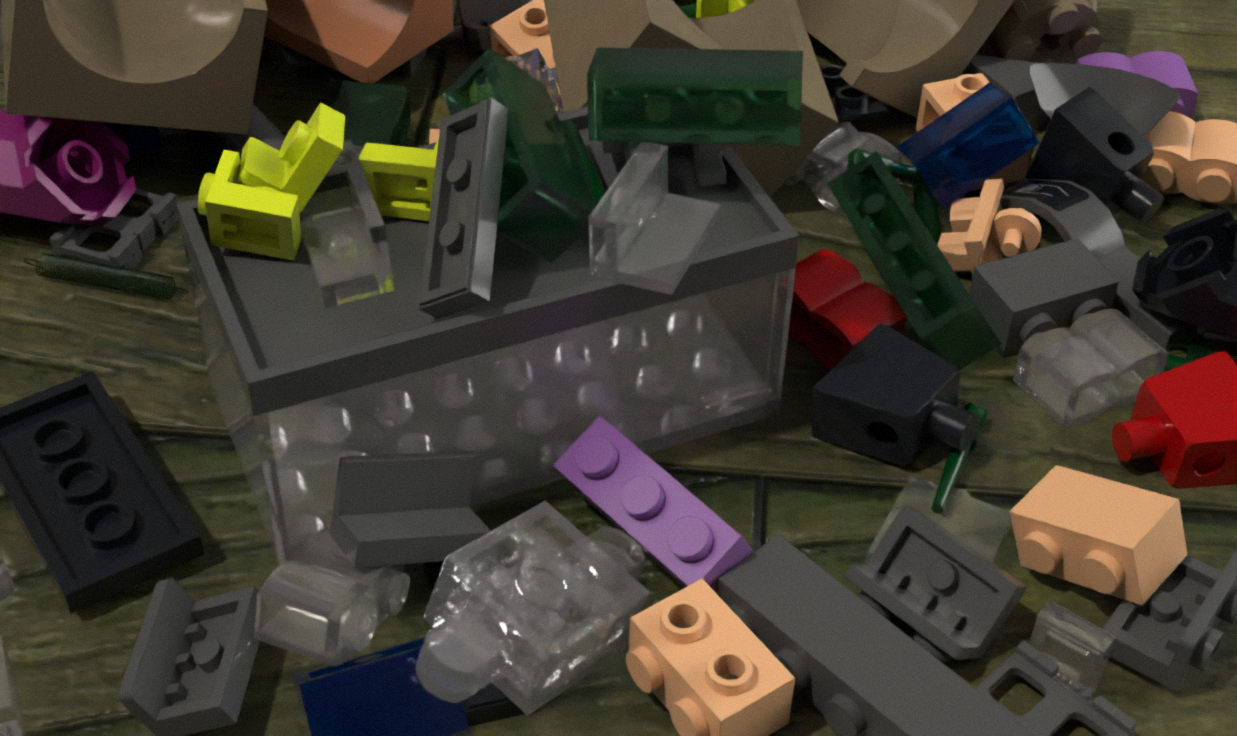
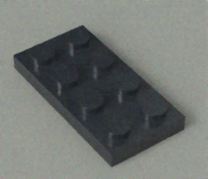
(89, 493)

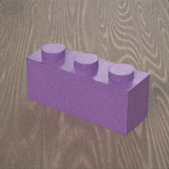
(651, 506)

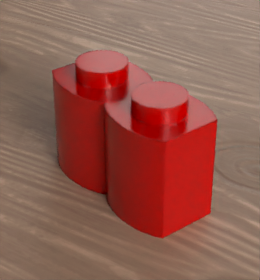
(836, 307)

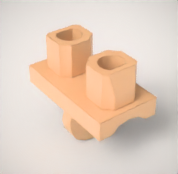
(987, 232)

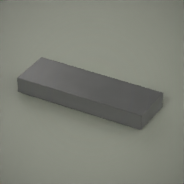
(464, 210)

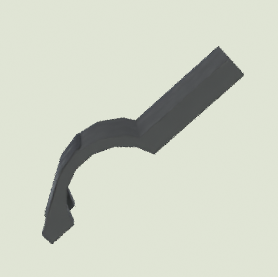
(1081, 215)

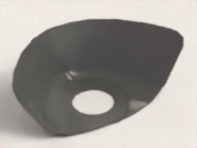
(1134, 96)

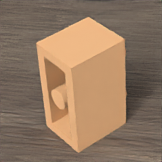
(1099, 533)

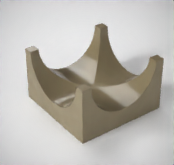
(901, 43)

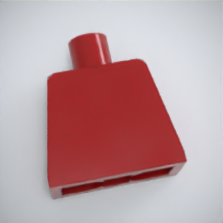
(1186, 423)

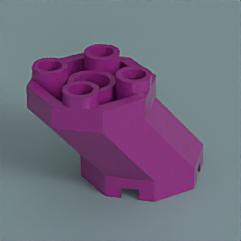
(62, 170)

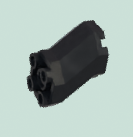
(1194, 274)

